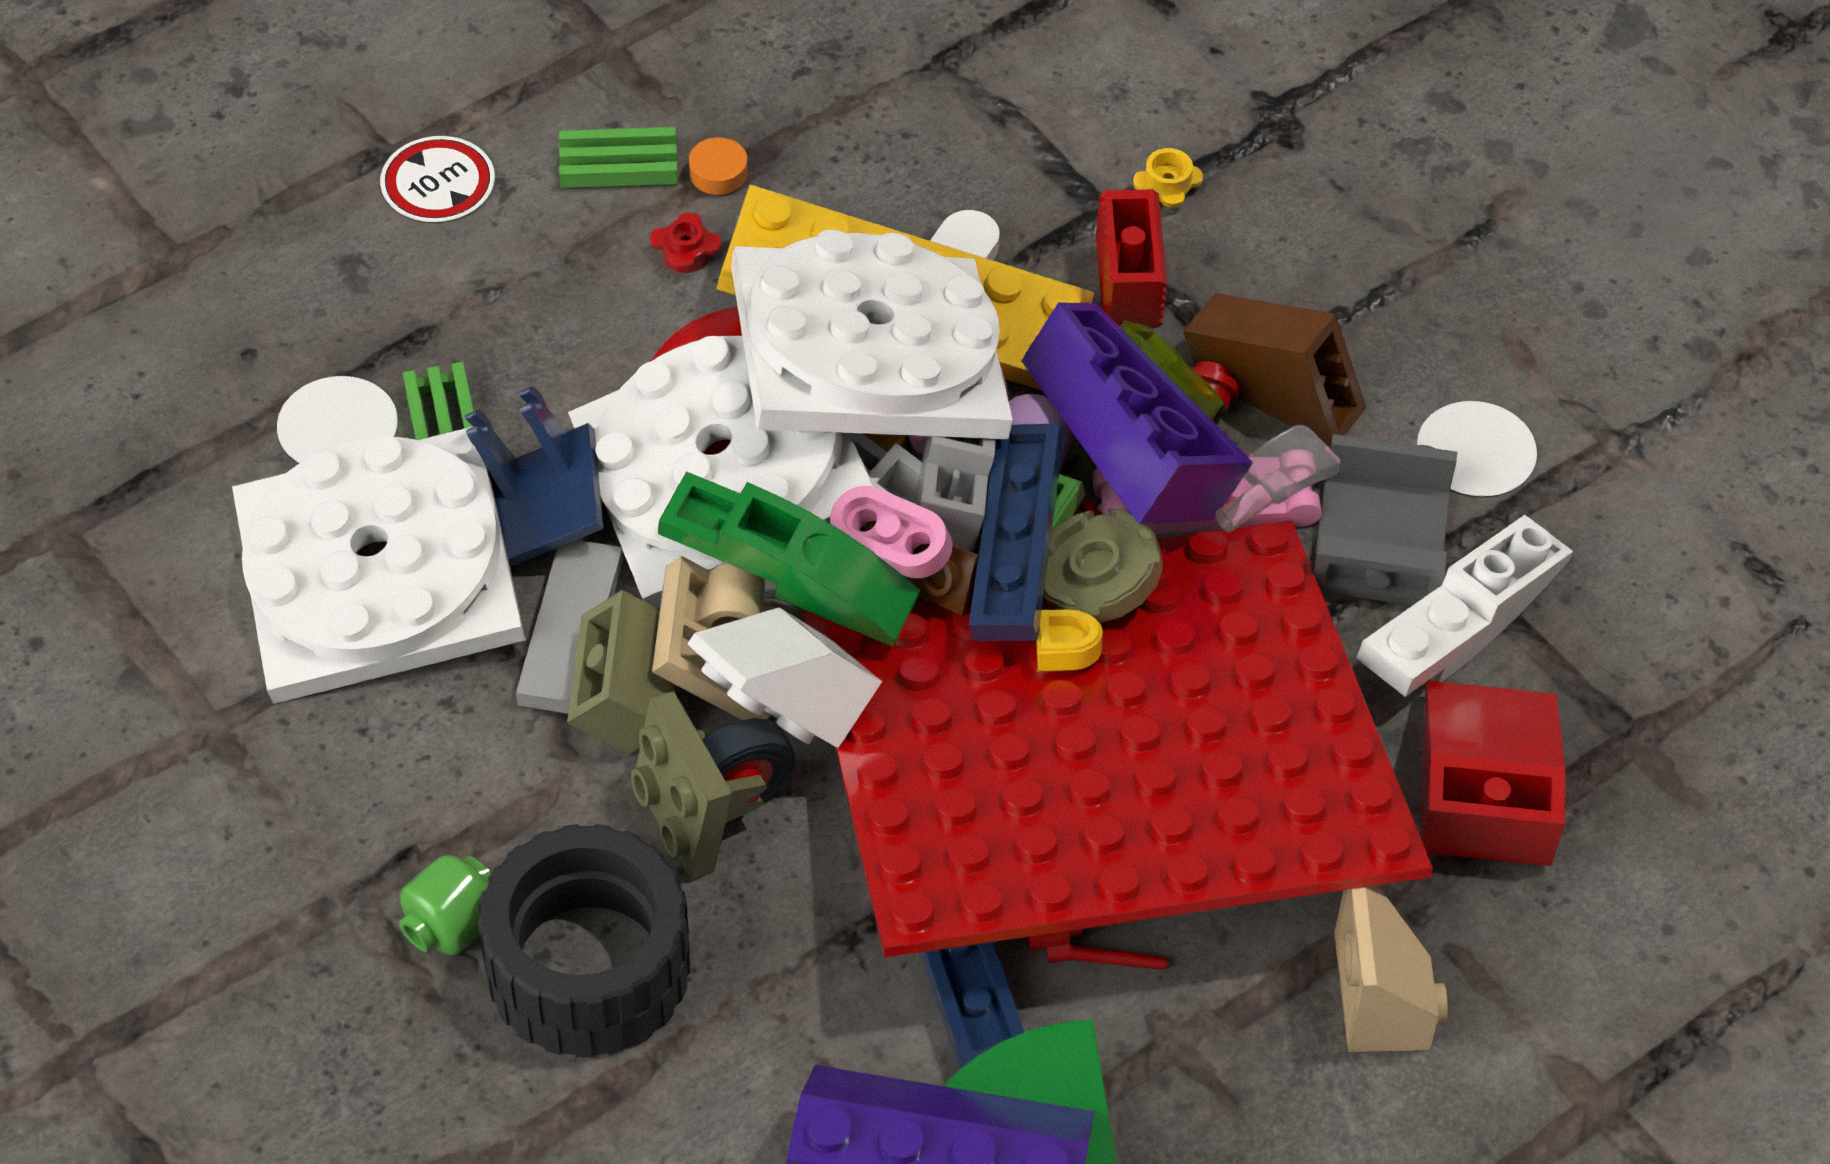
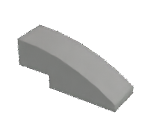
(955, 484)

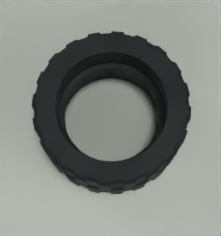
(570, 872)

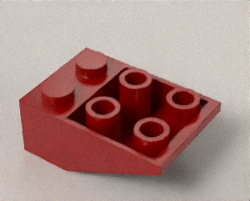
(1491, 773)

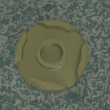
(1114, 575)

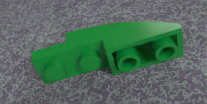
(798, 551)

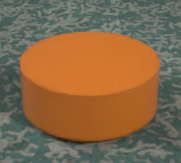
(718, 166)

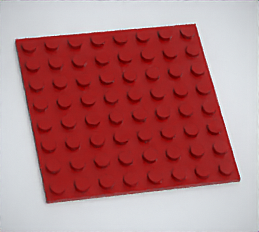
(1173, 776)

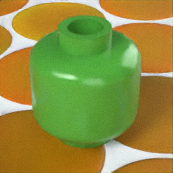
(444, 904)

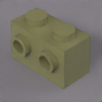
(615, 671)

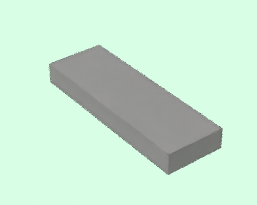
(578, 581)

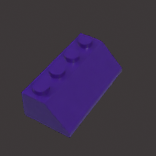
(901, 1121)

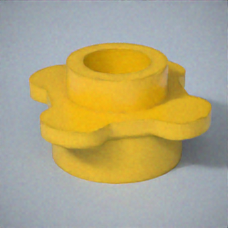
(1169, 174)

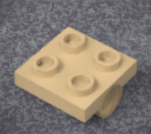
(695, 602)

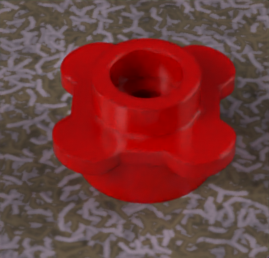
(686, 243)

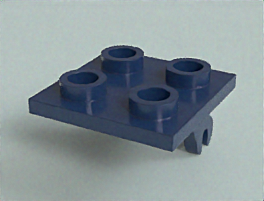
(544, 494)

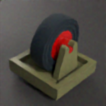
(705, 777)

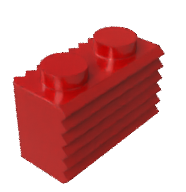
(1131, 257)

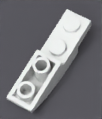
(1468, 609)

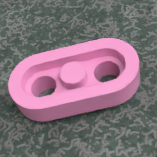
(898, 530)

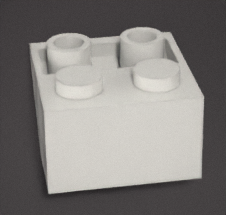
(789, 672)

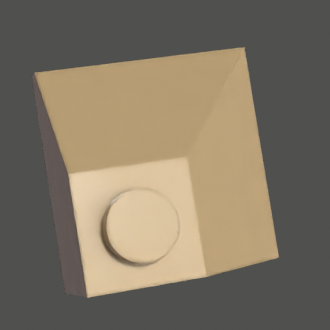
(1384, 977)

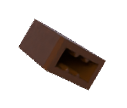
(1284, 360)

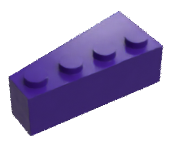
(1133, 419)

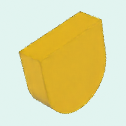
(1068, 640)

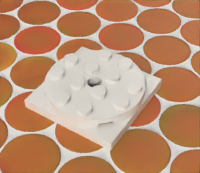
(869, 338)
(664, 424)
(420, 601)

